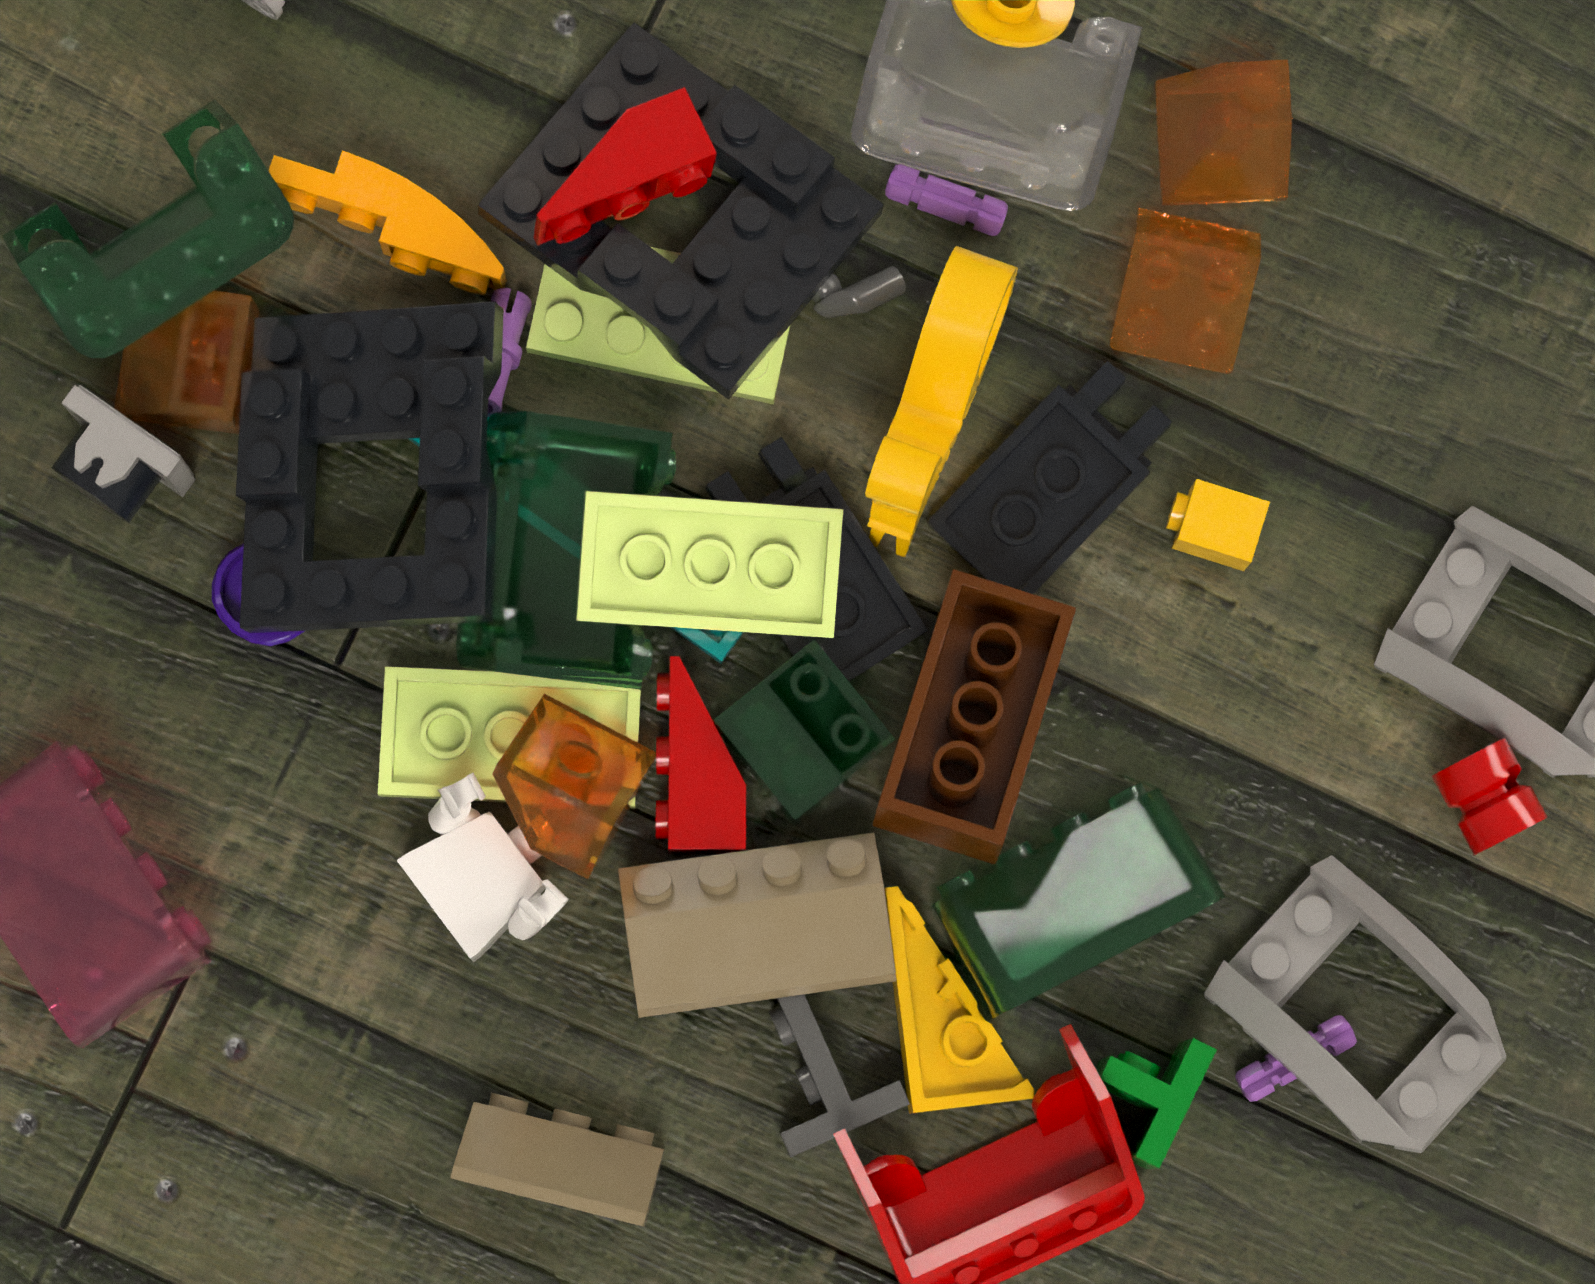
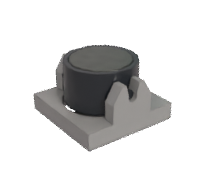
(116, 459)

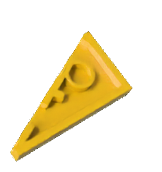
(944, 1040)

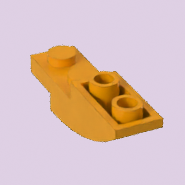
(416, 225)

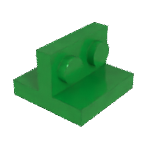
(1163, 1100)

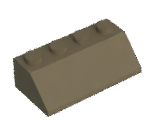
(757, 925)

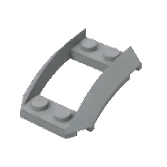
(1444, 615)
(1287, 954)

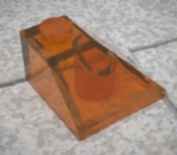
(1225, 133)
(570, 783)

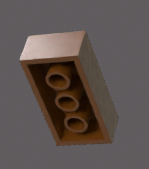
(974, 717)

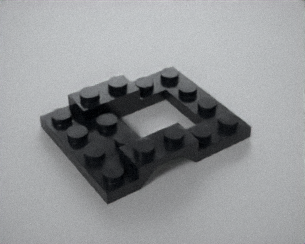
(747, 265)
(369, 381)

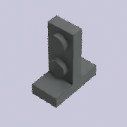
(823, 1083)

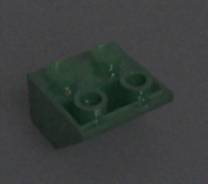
(803, 732)

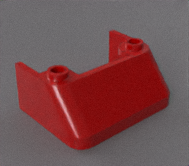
(1011, 1198)

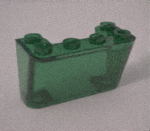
(168, 257)

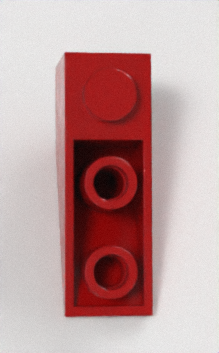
(641, 158)
(705, 785)

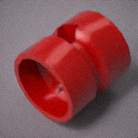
(1489, 796)

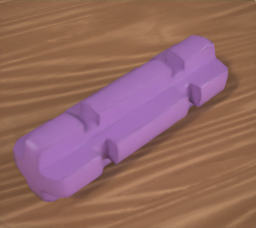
(946, 200)
(1258, 1079)

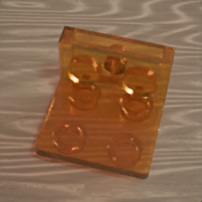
(1186, 291)

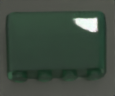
(1074, 899)

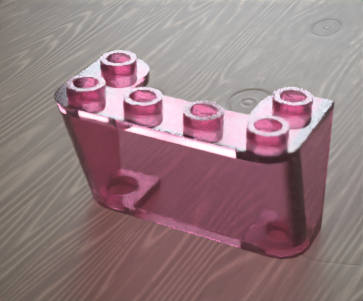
(82, 903)

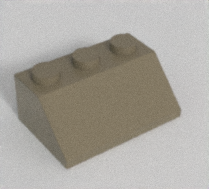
(559, 1160)

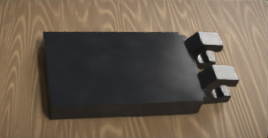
(1048, 485)
(871, 607)

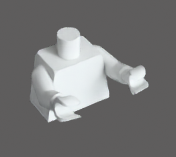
(479, 874)

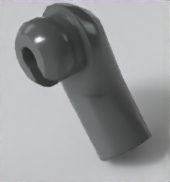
(860, 296)

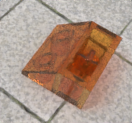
(191, 366)

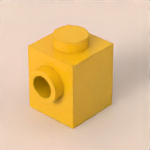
(1217, 524)

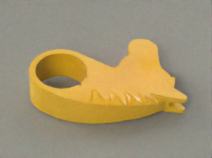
(938, 391)

